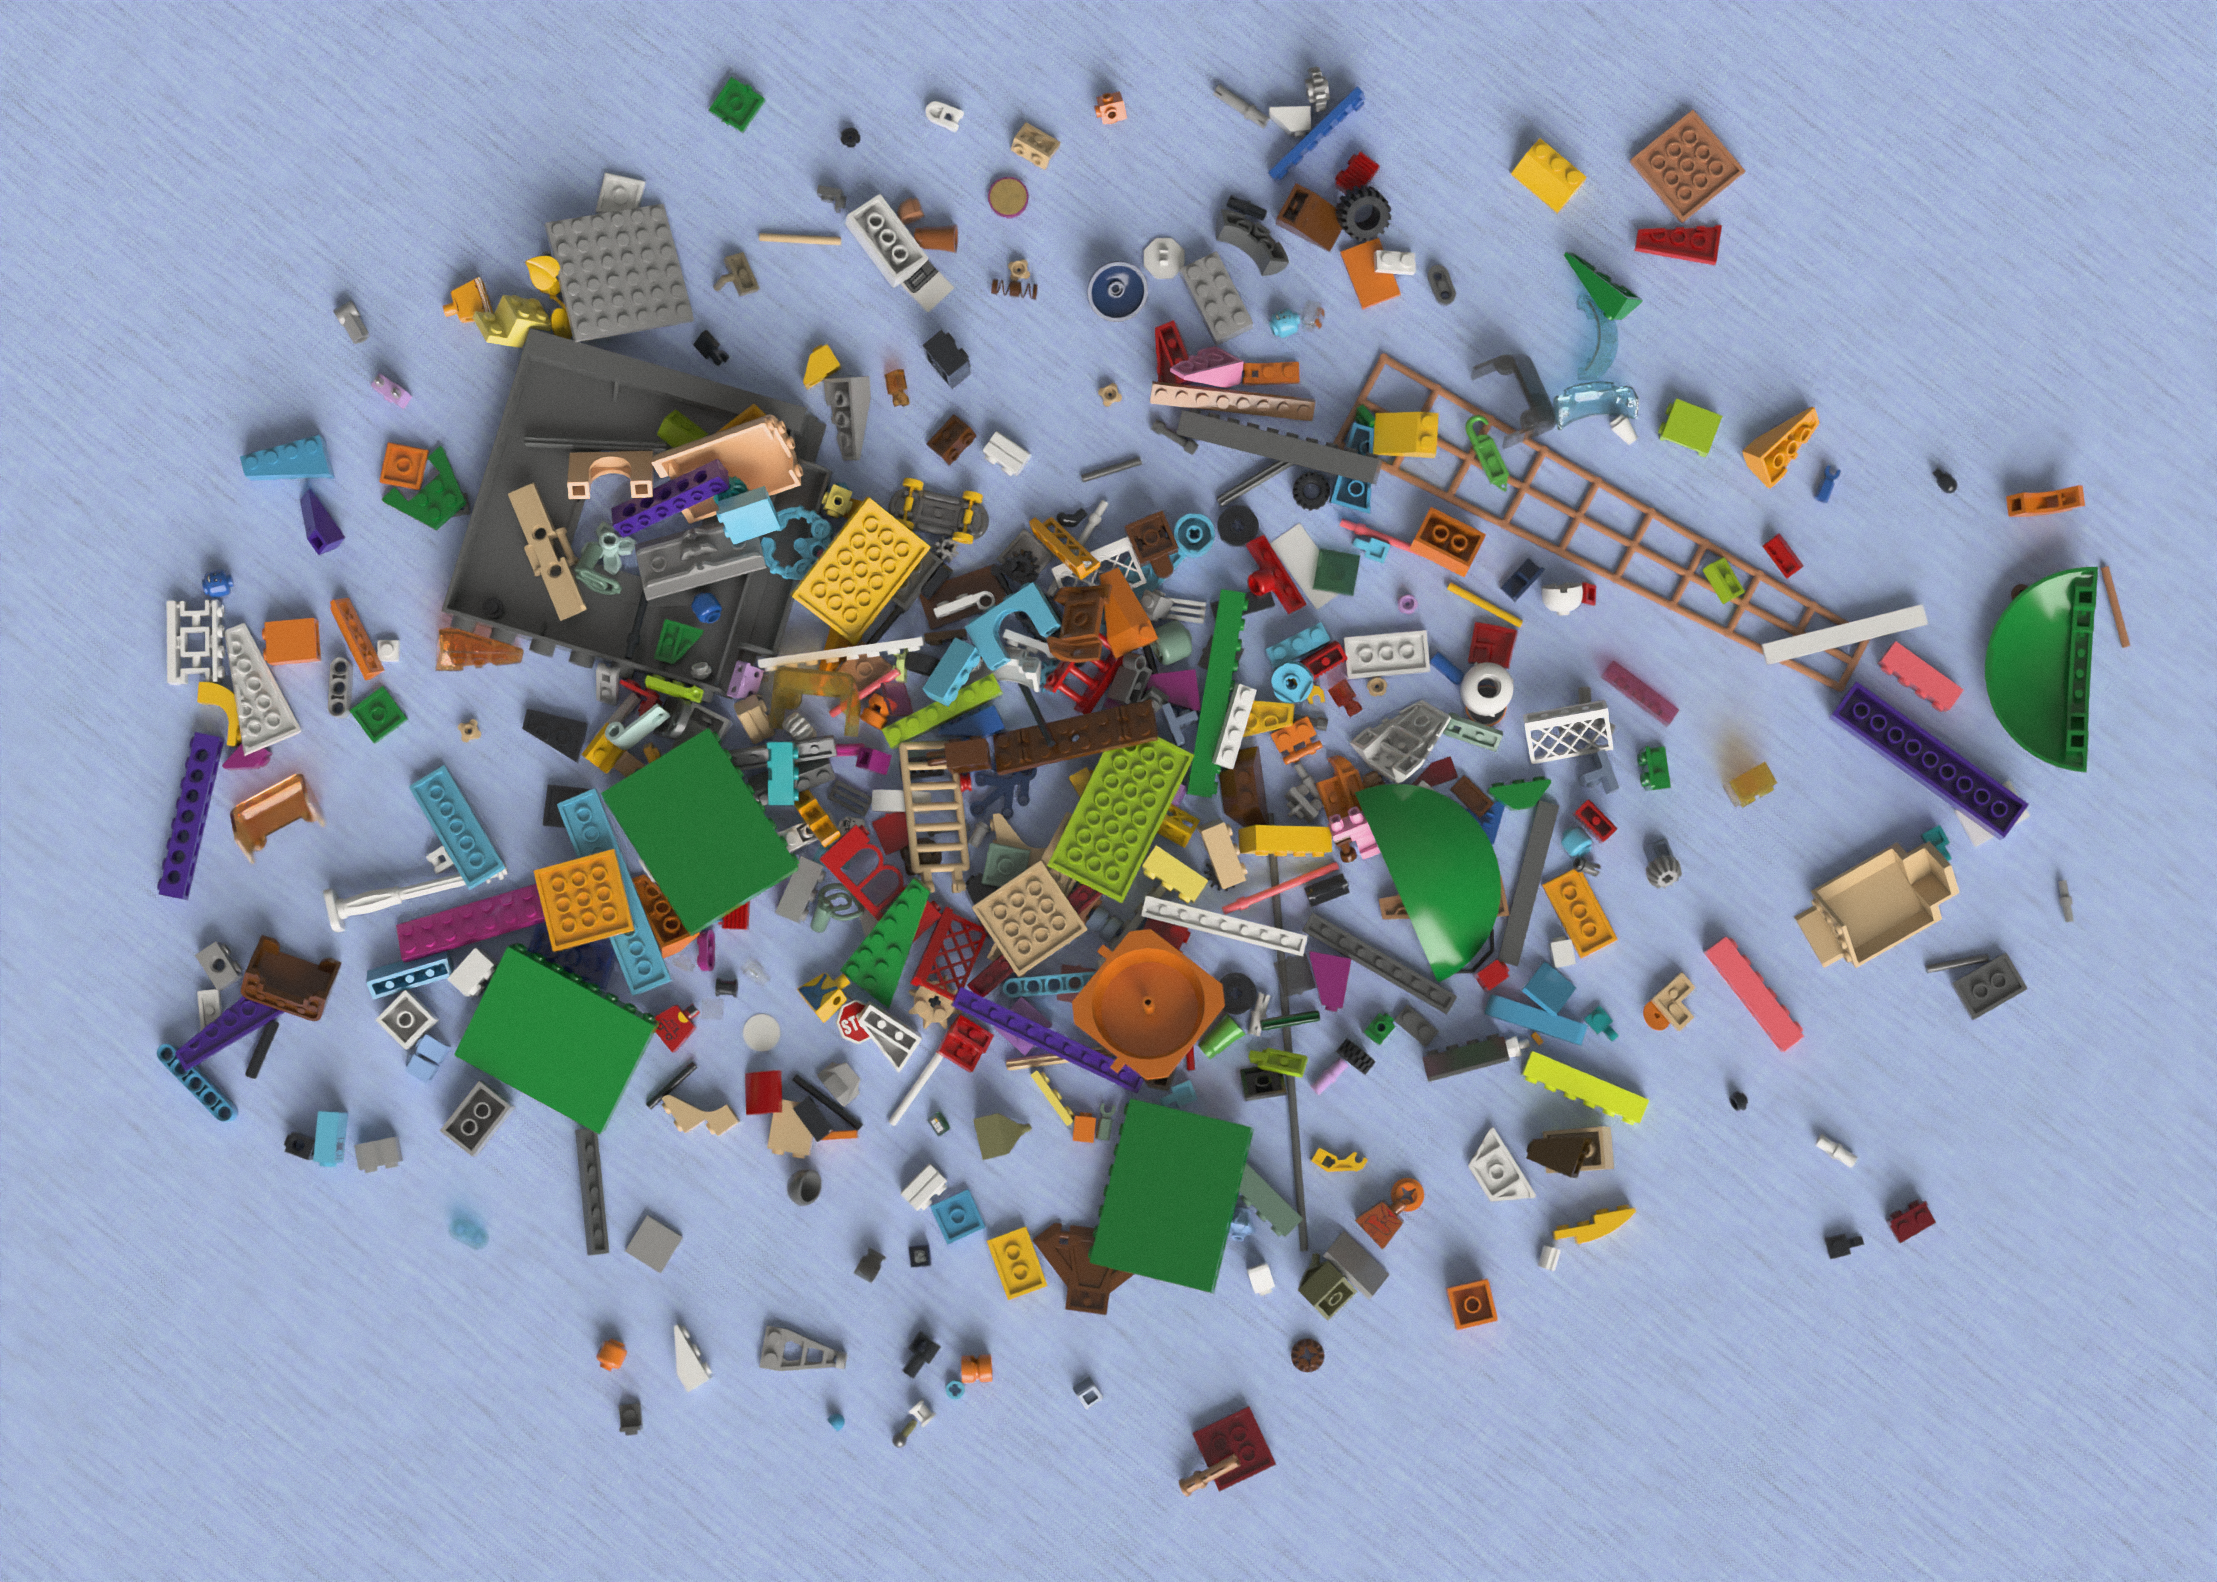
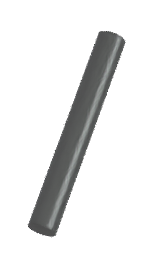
(1111, 469)
(1957, 963)

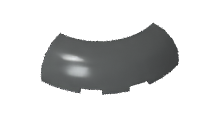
(1253, 240)

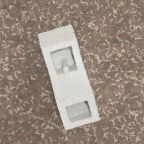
(893, 800)

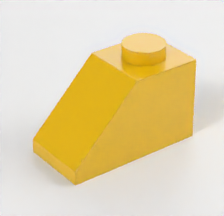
(820, 366)

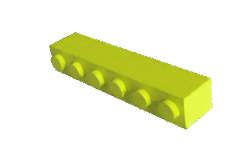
(1584, 1087)

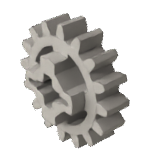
(1317, 89)

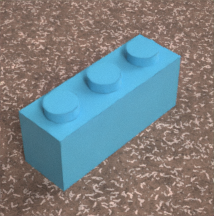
(1297, 645)
(952, 672)

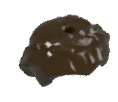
(924, 857)

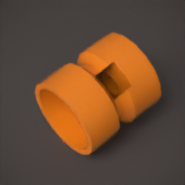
(870, 714)
(976, 1368)

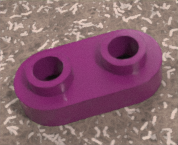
(706, 945)

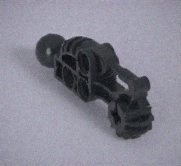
(1024, 577)

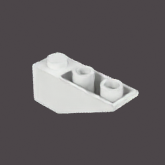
(800, 835)
(689, 1366)

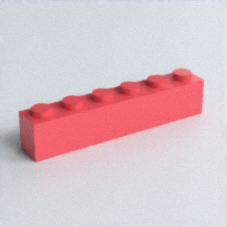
(1754, 994)

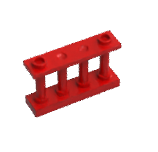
(1095, 686)

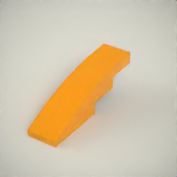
(816, 818)

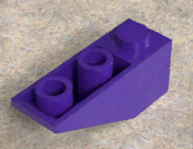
(319, 526)

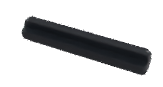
(262, 1049)

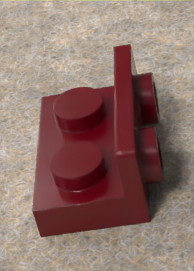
(1910, 1221)

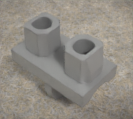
(1300, 806)

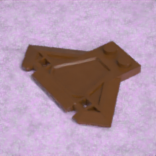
(1086, 1282)

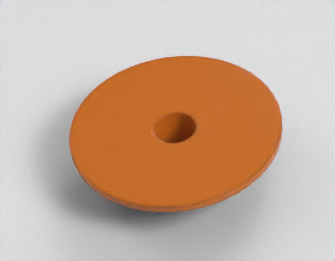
(1654, 1017)

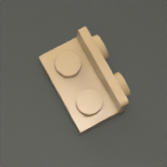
(1035, 145)

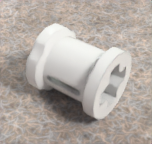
(922, 1413)

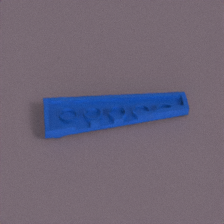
(1352, 102)

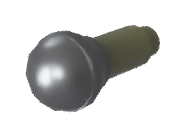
(899, 1439)

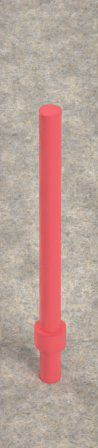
(1361, 529)
(1242, 902)

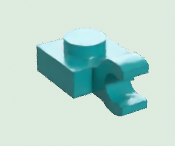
(1938, 840)
(1599, 1022)

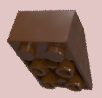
(1310, 218)

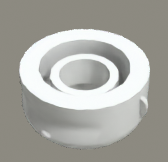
(1478, 703)

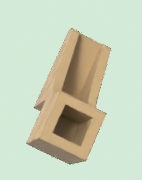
(1006, 836)
(689, 1116)

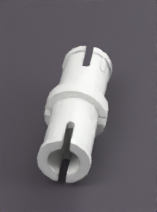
(1258, 1014)
(1836, 1151)

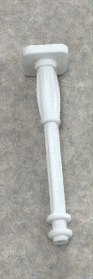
(379, 899)

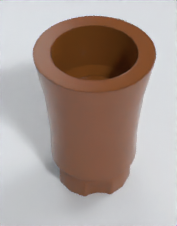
(938, 238)

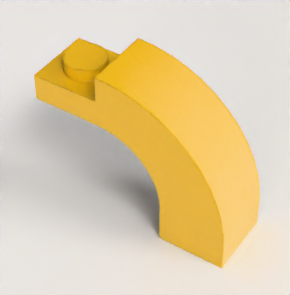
(220, 696)

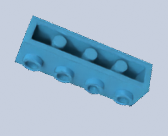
(404, 976)

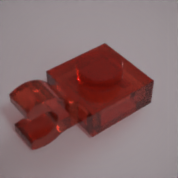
(1343, 696)

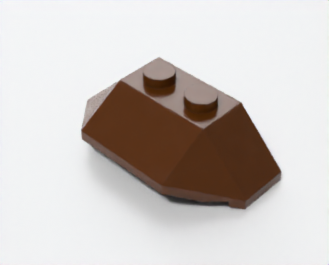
(1244, 789)

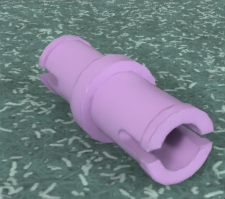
(1329, 1076)

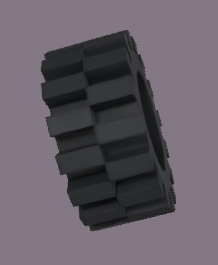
(1311, 478)
(1355, 1056)

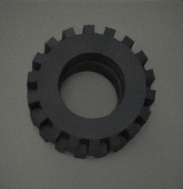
(1352, 202)

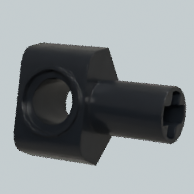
(923, 1350)

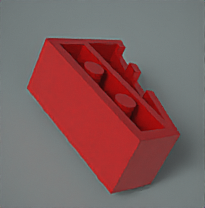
(1170, 351)

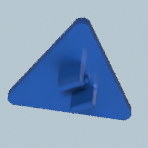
(1490, 820)

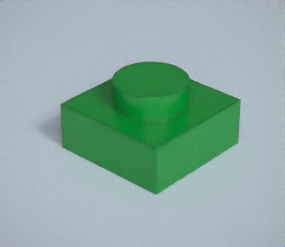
(1364, 417)

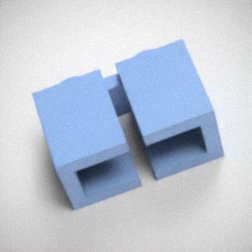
(431, 1048)

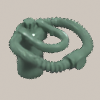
(587, 575)
(825, 908)

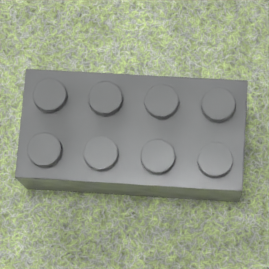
(1216, 298)

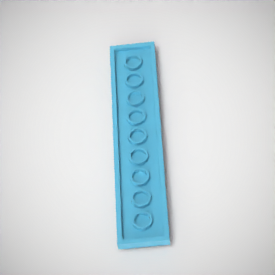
(637, 949)

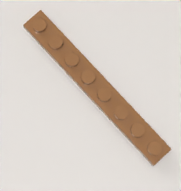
(1232, 401)

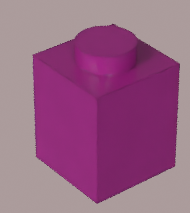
(873, 760)

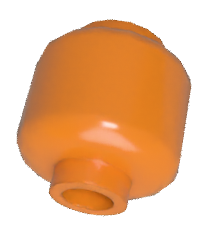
(611, 1354)

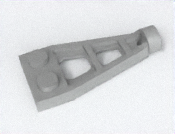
(774, 1347)

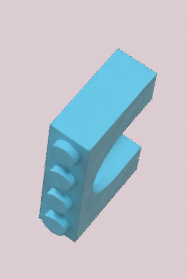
(985, 629)

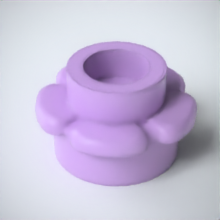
(1413, 604)

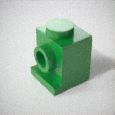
(1372, 1031)

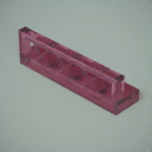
(1639, 693)

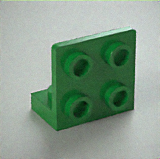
(1654, 768)

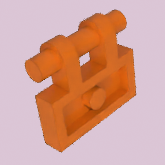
(1292, 735)

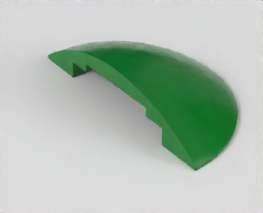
(2043, 667)
(1439, 868)

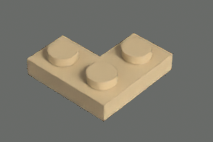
(1669, 1001)

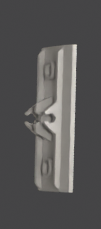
(694, 559)

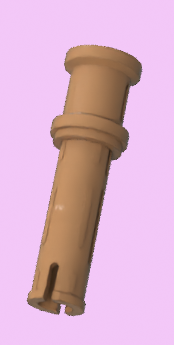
(1201, 1478)

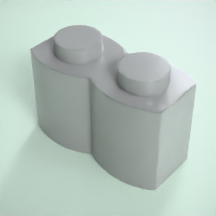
(378, 1153)

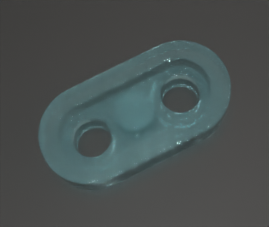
(469, 1234)

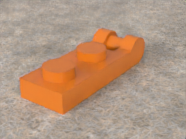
(1271, 373)

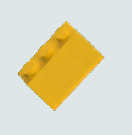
(1548, 175)

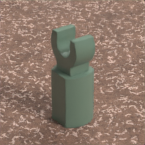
(1105, 1124)

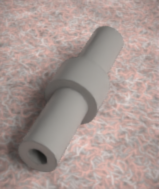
(1307, 780)
(2065, 901)

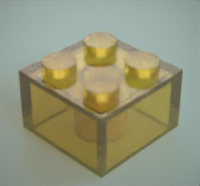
(1752, 783)

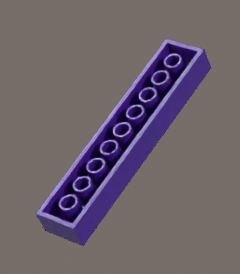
(1928, 761)

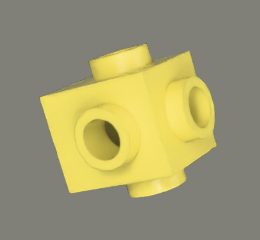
(840, 494)

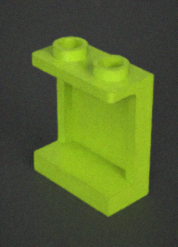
(1690, 426)

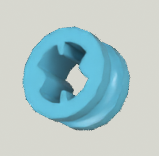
(960, 1385)

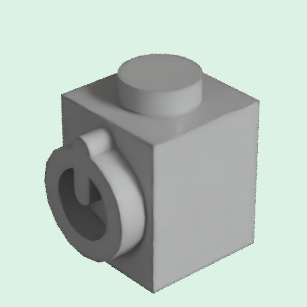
(1156, 604)

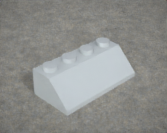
(886, 240)

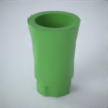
(1221, 1037)

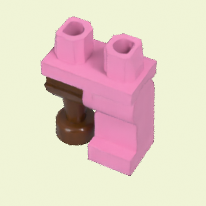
(1353, 829)

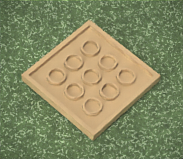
(1029, 918)

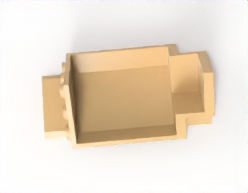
(1877, 904)

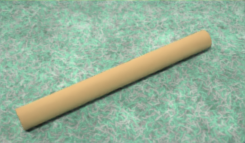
(809, 239)

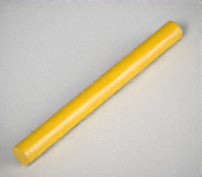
(1485, 605)

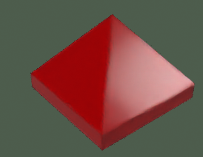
(1589, 594)

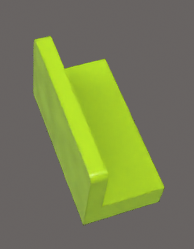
(679, 430)

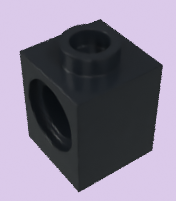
(308, 1151)

